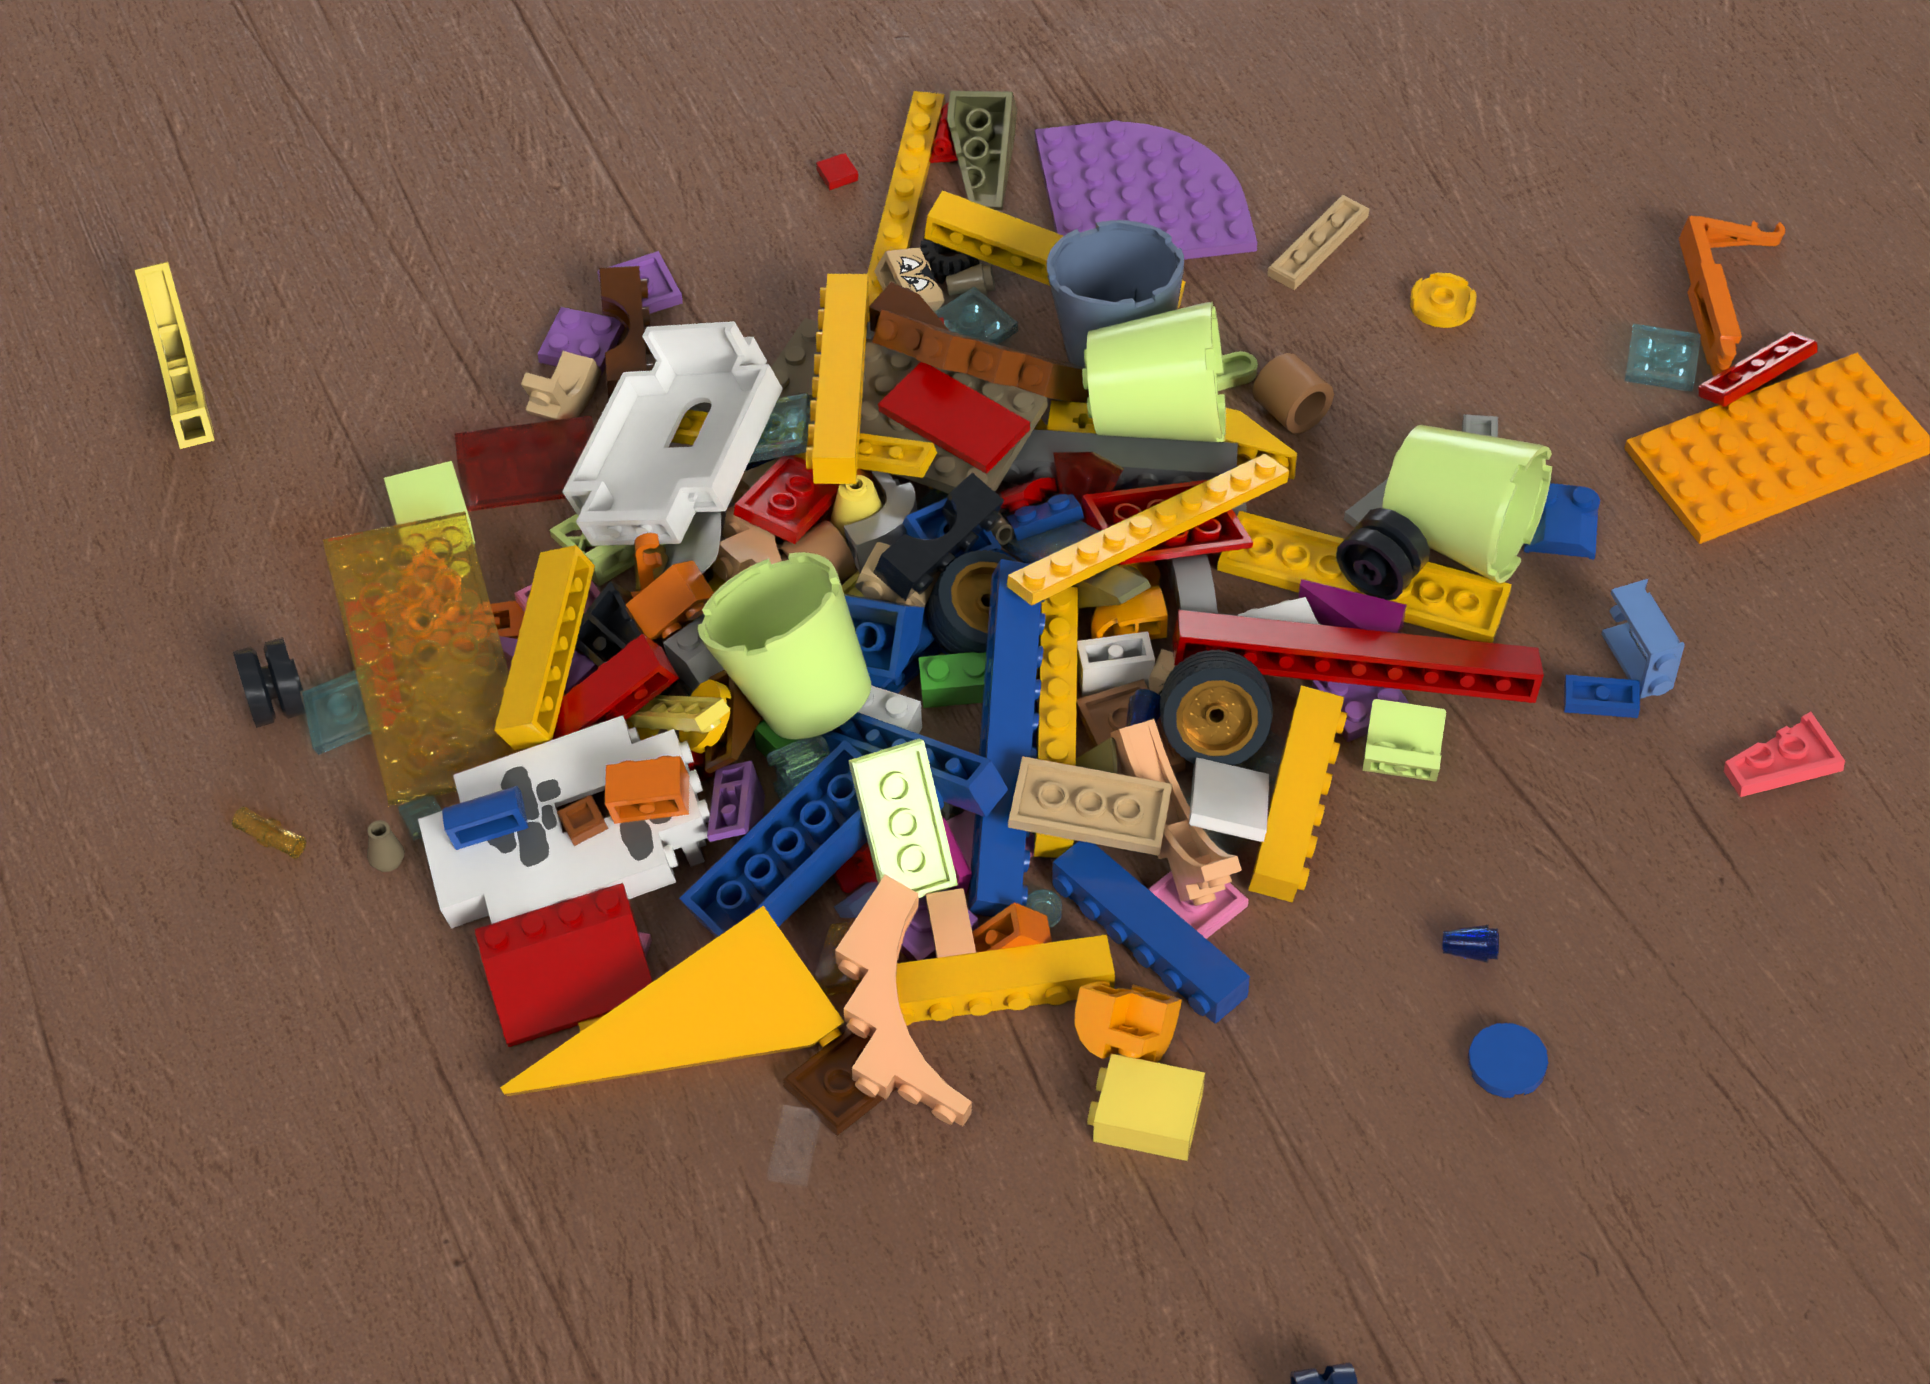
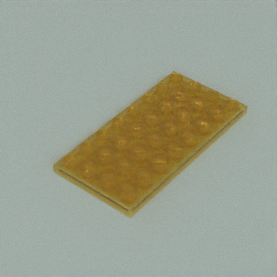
(421, 650)

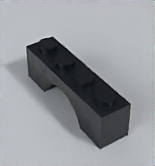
(913, 561)

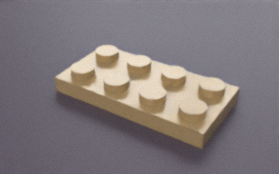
(1090, 805)

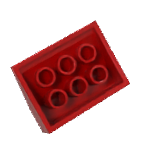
(1213, 536)
(563, 963)

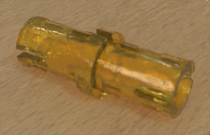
(269, 832)

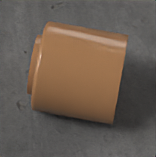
(1292, 393)
(825, 541)

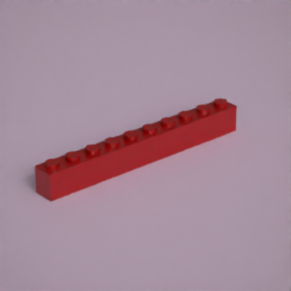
(1365, 656)

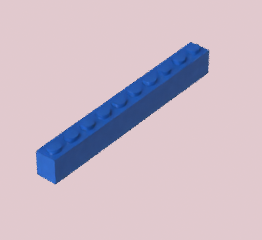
(1005, 737)

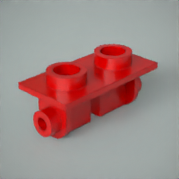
(943, 145)

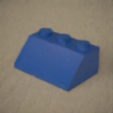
(886, 633)

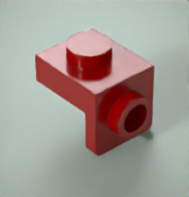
(856, 870)

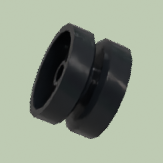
(1383, 554)
(269, 682)

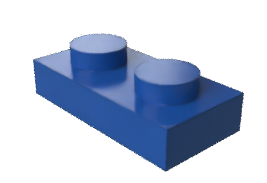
(1055, 513)
(1602, 696)

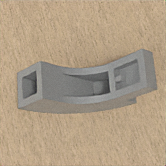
(887, 523)
(1192, 583)

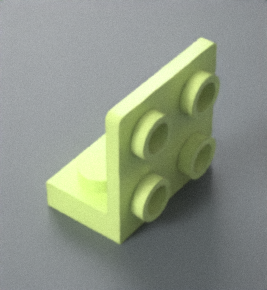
(1404, 740)

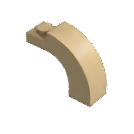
(566, 391)

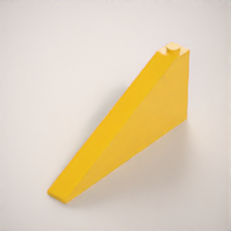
(721, 1004)

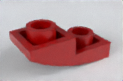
(1027, 494)

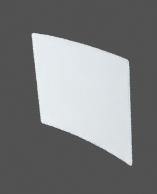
(699, 542)

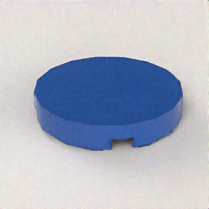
(1507, 1060)

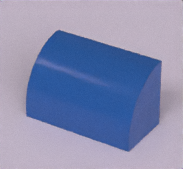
(485, 818)

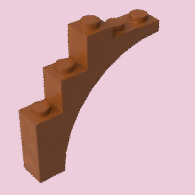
(980, 358)

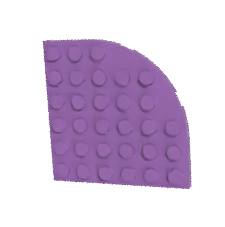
(1146, 178)

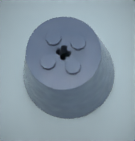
(1112, 278)

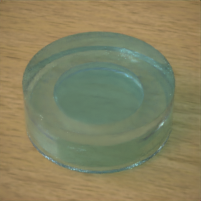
(1046, 903)

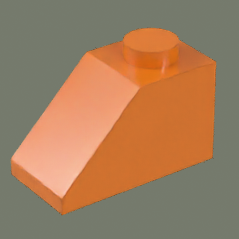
(1012, 928)

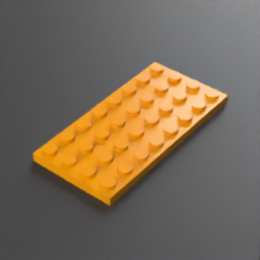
(1778, 447)

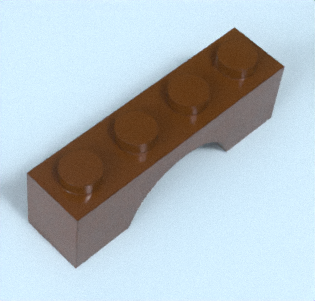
(622, 300)

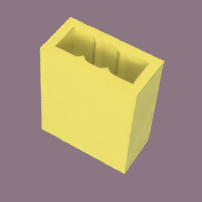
(1147, 1106)

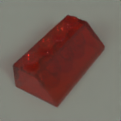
(519, 461)

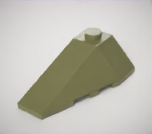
(983, 141)
(1111, 587)

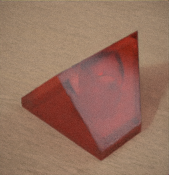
(1085, 473)

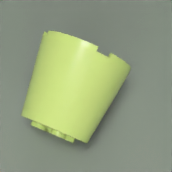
(1157, 377)
(1471, 495)
(789, 644)

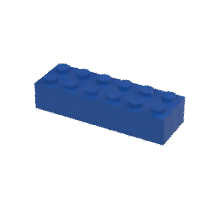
(786, 851)

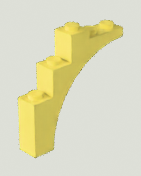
(175, 356)

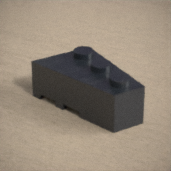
(609, 627)

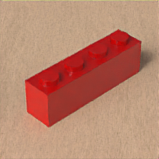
(617, 687)

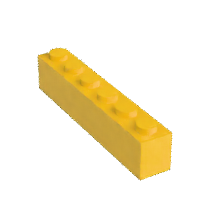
(545, 648)
(1297, 794)
(1001, 979)

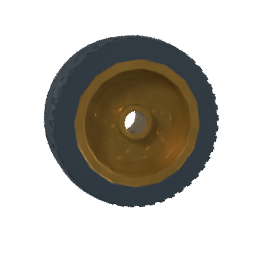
(962, 602)
(1216, 682)

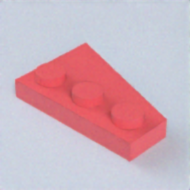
(1788, 758)

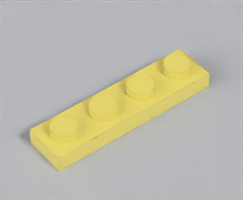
(681, 713)

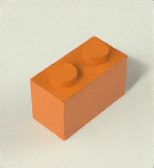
(670, 601)
(647, 789)

